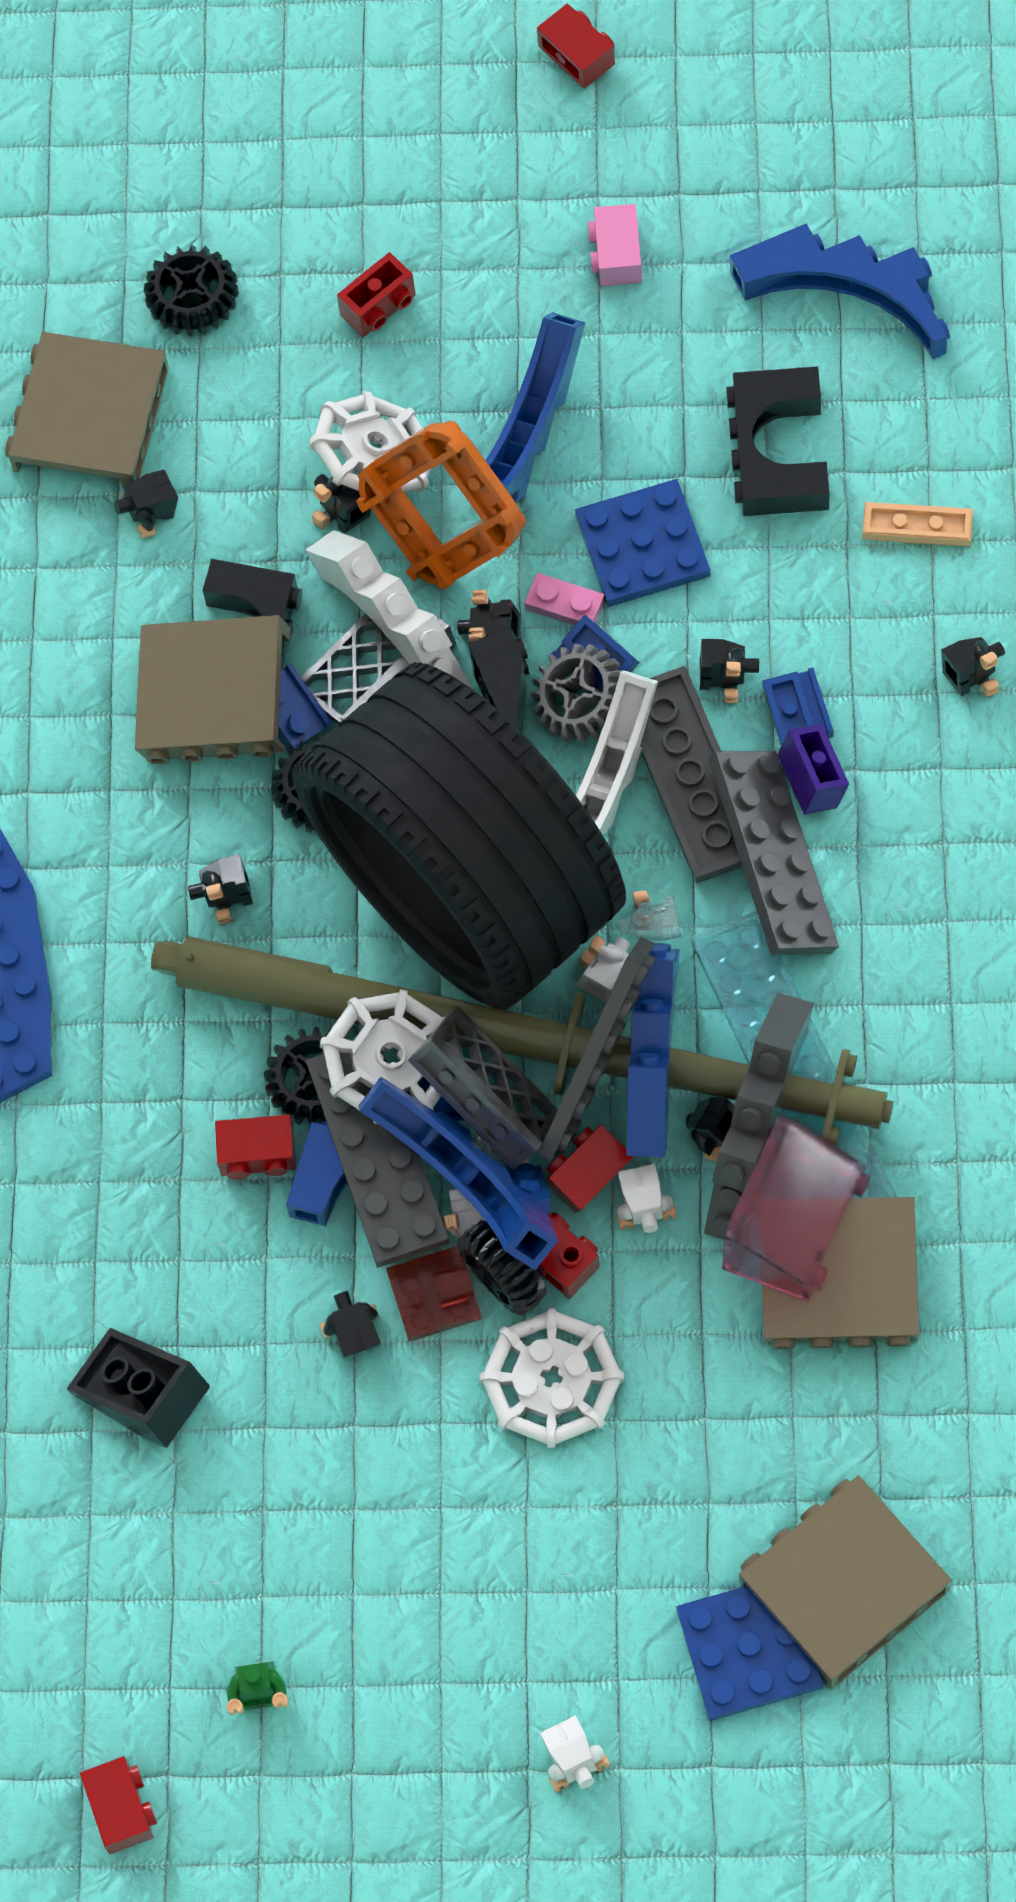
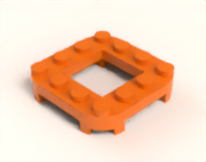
(429, 558)

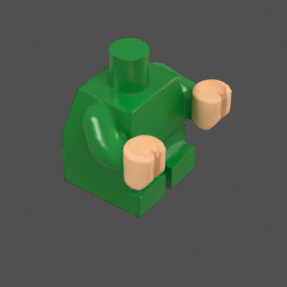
(255, 1686)

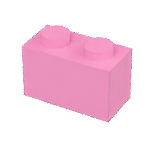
(617, 245)

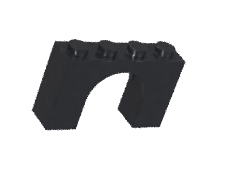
(764, 484)
(252, 591)

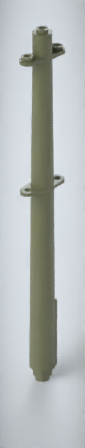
(321, 992)

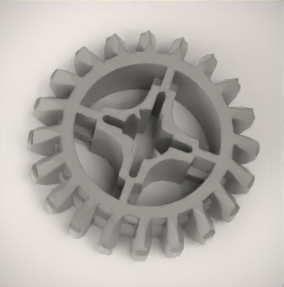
(575, 720)

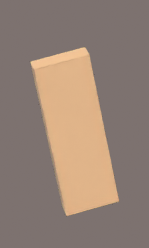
(917, 524)

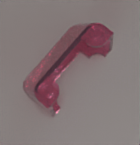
(791, 1210)

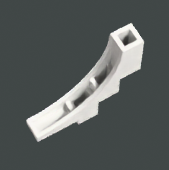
(385, 599)
(617, 749)

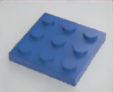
(642, 542)
(743, 1654)

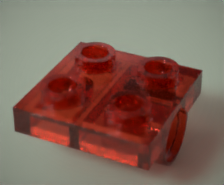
(434, 1293)

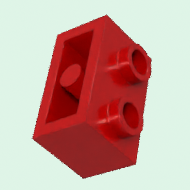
(576, 45)
(376, 295)
(255, 1146)
(587, 1168)
(570, 1260)
(118, 1805)

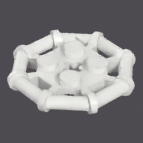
(357, 433)
(372, 1039)
(561, 1397)

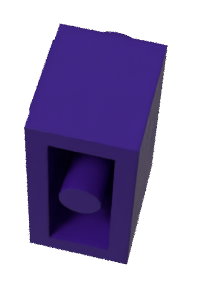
(813, 769)

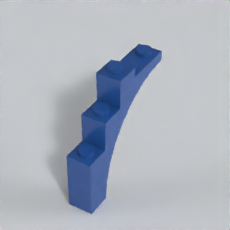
(801, 262)
(540, 394)
(651, 1056)
(449, 1147)
(320, 1172)

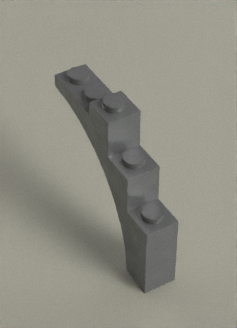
(757, 1105)

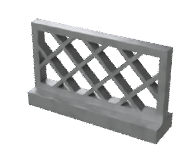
(344, 647)
(474, 1096)

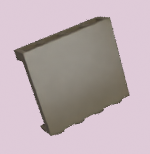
(88, 407)
(210, 689)
(867, 1286)
(845, 1579)

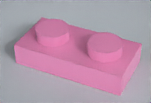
(563, 600)

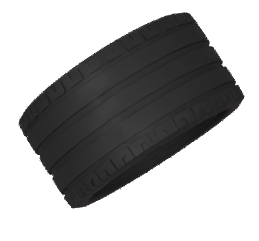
(460, 834)

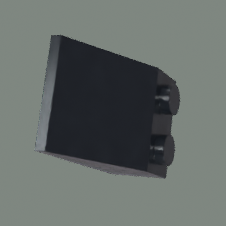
(500, 673)
(139, 1386)

